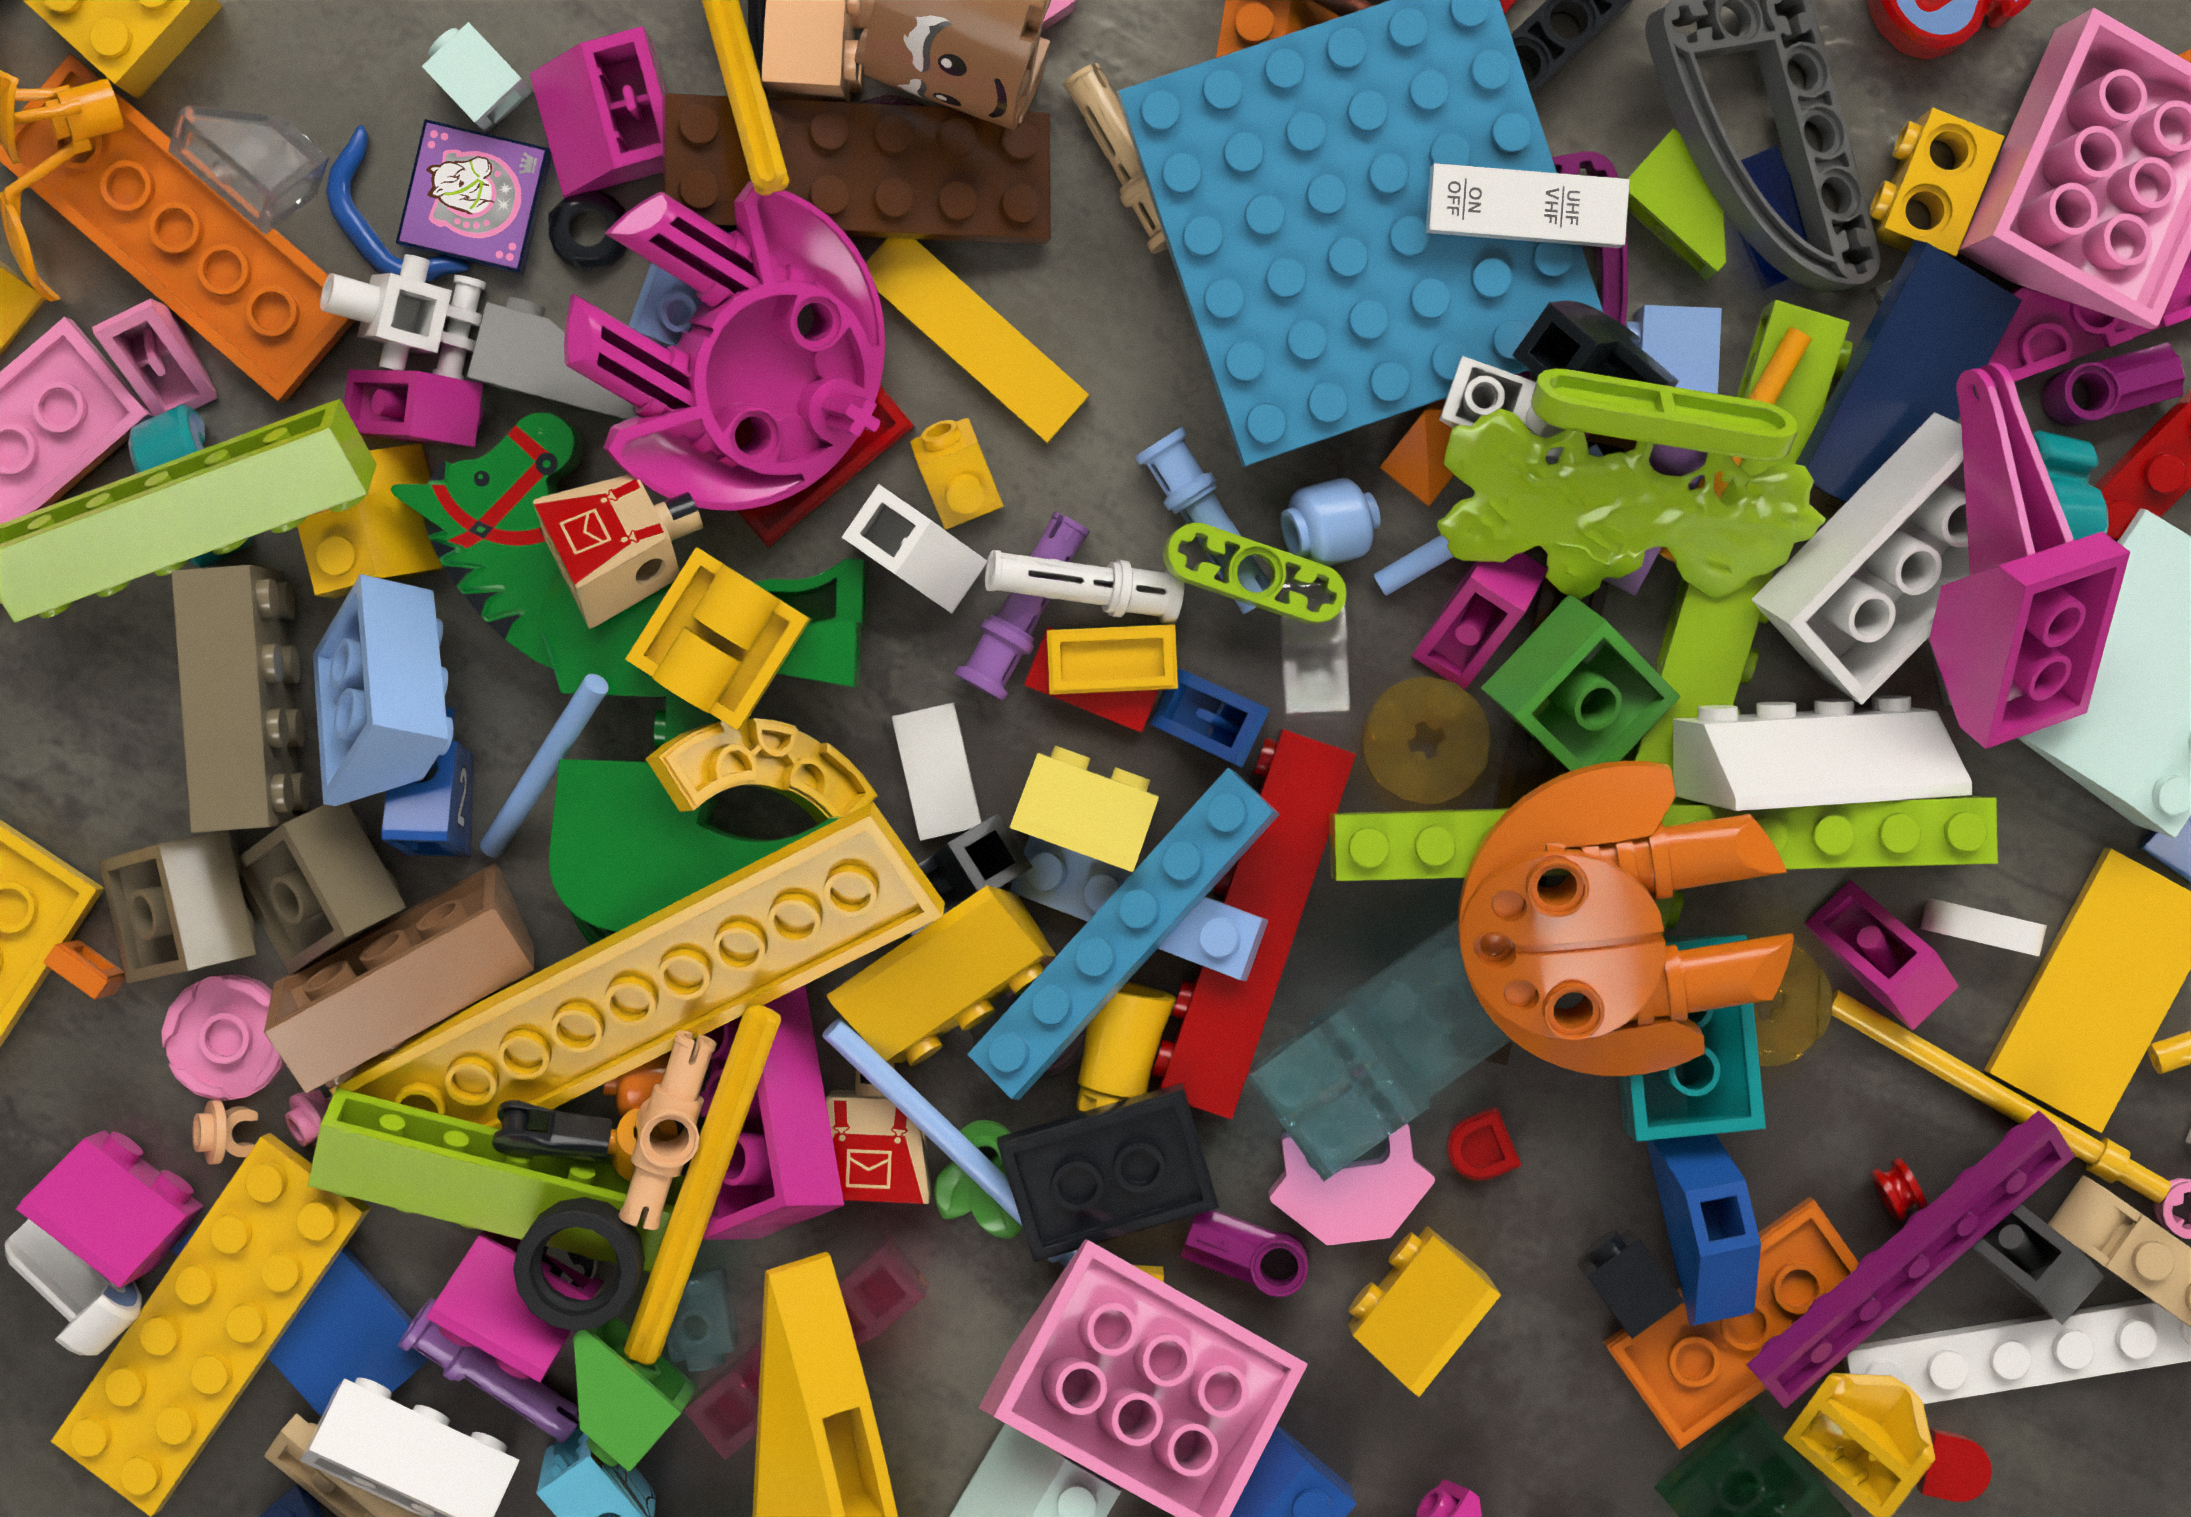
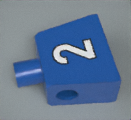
(434, 814)

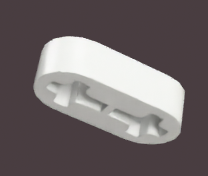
(1983, 927)

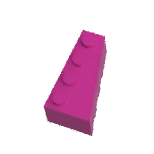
(786, 1151)

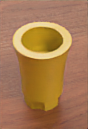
(1122, 1045)

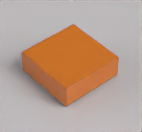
(85, 968)

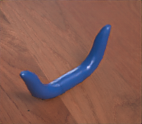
(357, 227)

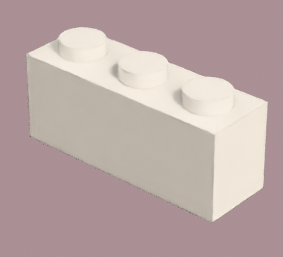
(408, 1454)

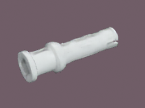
(1118, 582)

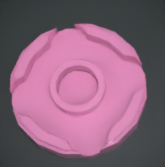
(219, 1037)

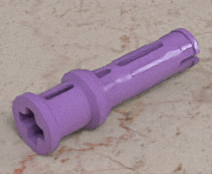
(1009, 633)
(524, 1396)

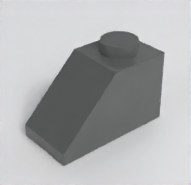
(2039, 1263)

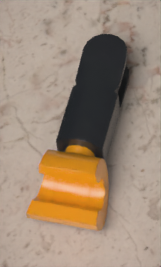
(572, 1135)

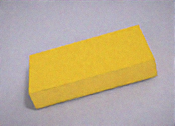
(1112, 659)

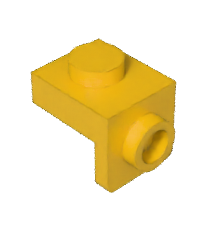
(955, 472)

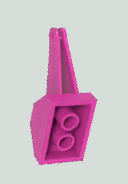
(2036, 612)

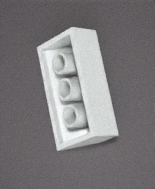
(1815, 755)

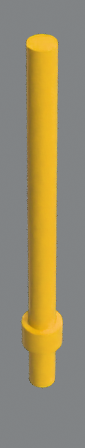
(2102, 1157)

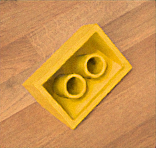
(945, 976)

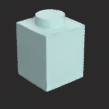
(475, 76)

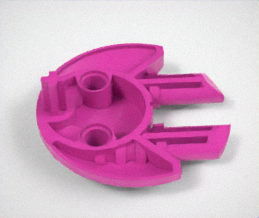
(743, 353)

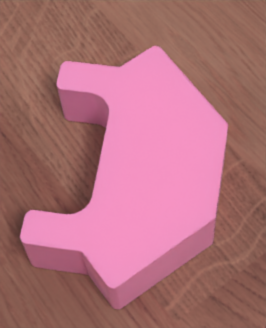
(1357, 1202)

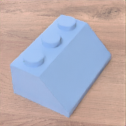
(380, 691)

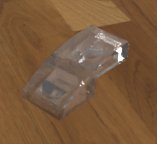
(1314, 662)

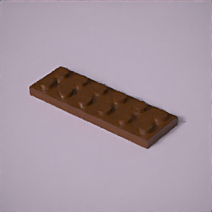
(871, 167)

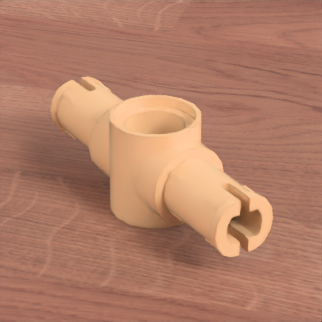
(675, 1100)

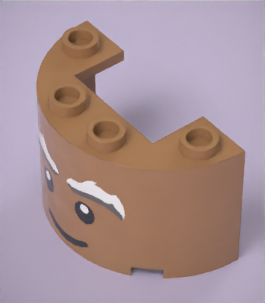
(958, 52)

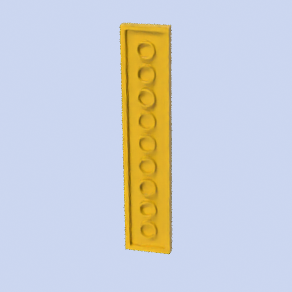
(668, 973)

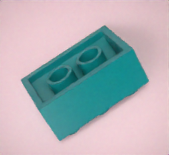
(1709, 1092)

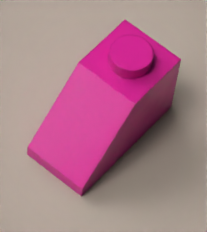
(414, 406)
(1479, 617)
(1883, 955)

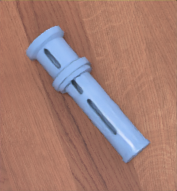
(1192, 495)

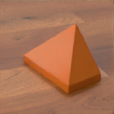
(1420, 456)

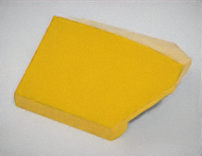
(1866, 1438)

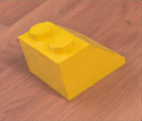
(376, 535)
(1421, 1308)

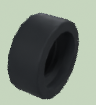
(551, 1304)

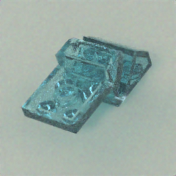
(1378, 1055)

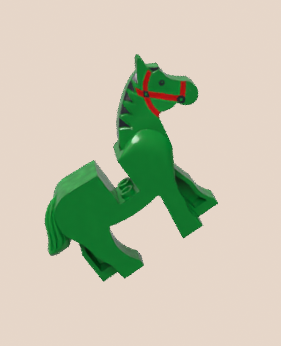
(615, 830)

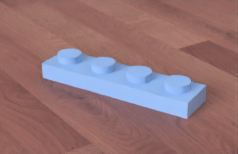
(1080, 885)

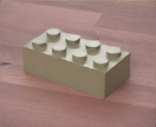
(239, 697)

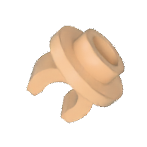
(214, 1131)

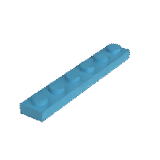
(1123, 934)

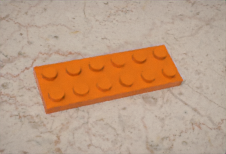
(185, 243)

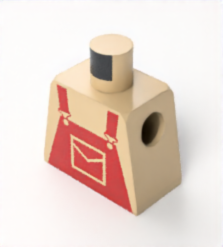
(614, 542)
(877, 1147)

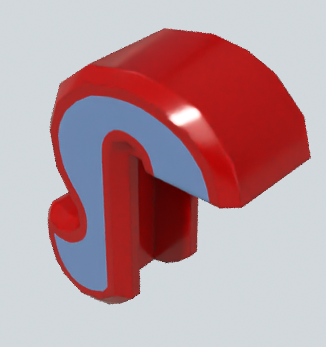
(1937, 26)

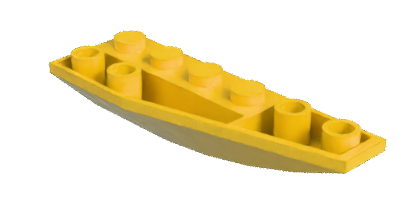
(814, 1408)

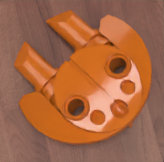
(1602, 924)

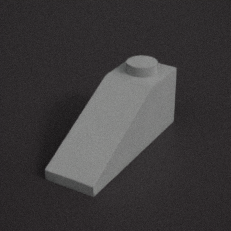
(525, 356)

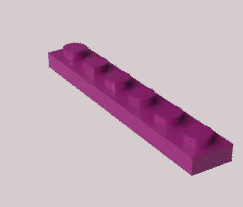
(1911, 1259)

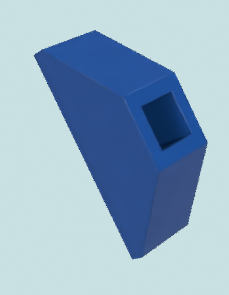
(1707, 1226)

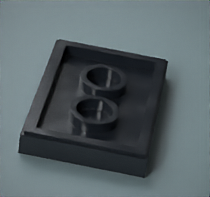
(1107, 1172)

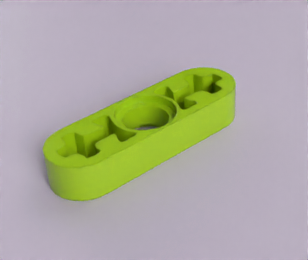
(1294, 603)

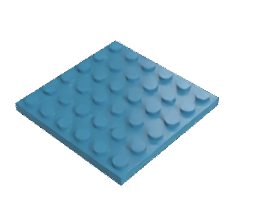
(1302, 215)

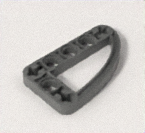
(1675, 58)

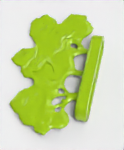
(1609, 509)

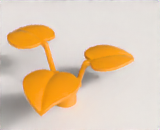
(73, 113)

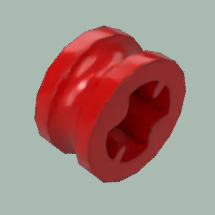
(1898, 1189)

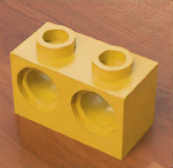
(1946, 193)

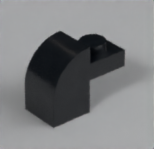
(1587, 341)
(972, 861)

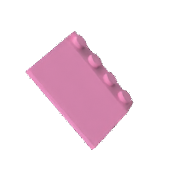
(2094, 175)
(1144, 1386)

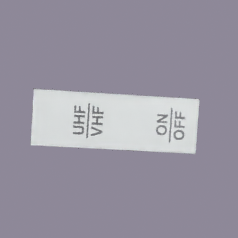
(1527, 205)

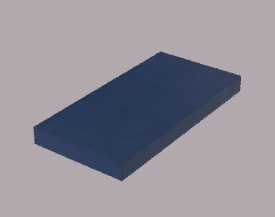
(1907, 367)

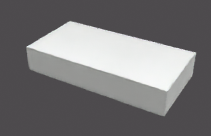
(937, 771)

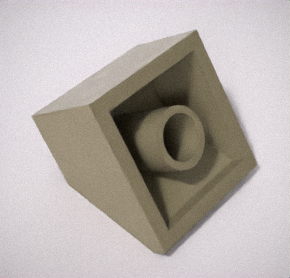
(317, 884)
(178, 906)

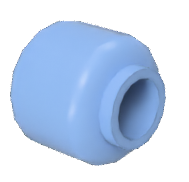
(1330, 522)

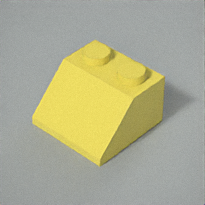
(1085, 809)

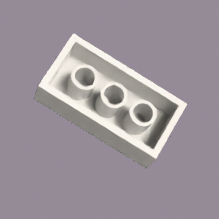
(1873, 574)

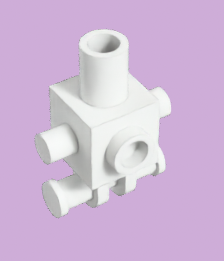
(409, 314)

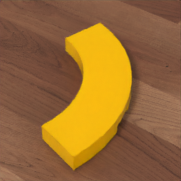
(764, 756)

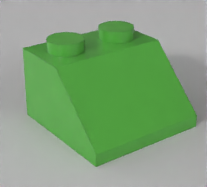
(1580, 688)
(622, 1401)

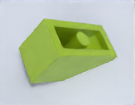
(1678, 206)

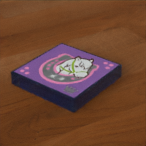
(474, 197)

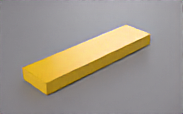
(975, 336)

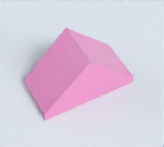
(157, 357)

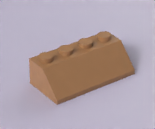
(399, 979)

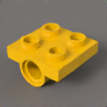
(717, 639)

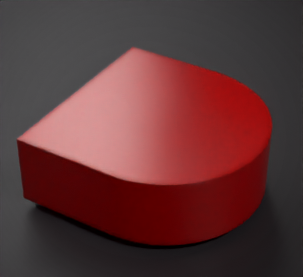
(1481, 1146)
(1960, 1468)

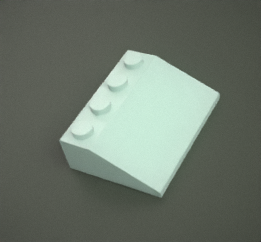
(2137, 728)

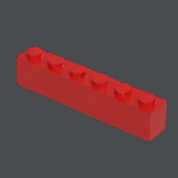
(1271, 880)

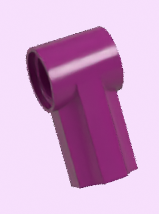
(2115, 385)
(1238, 1248)

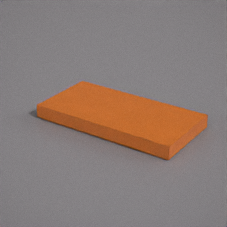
(1700, 1371)

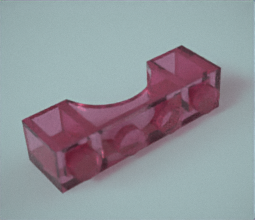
(875, 1295)

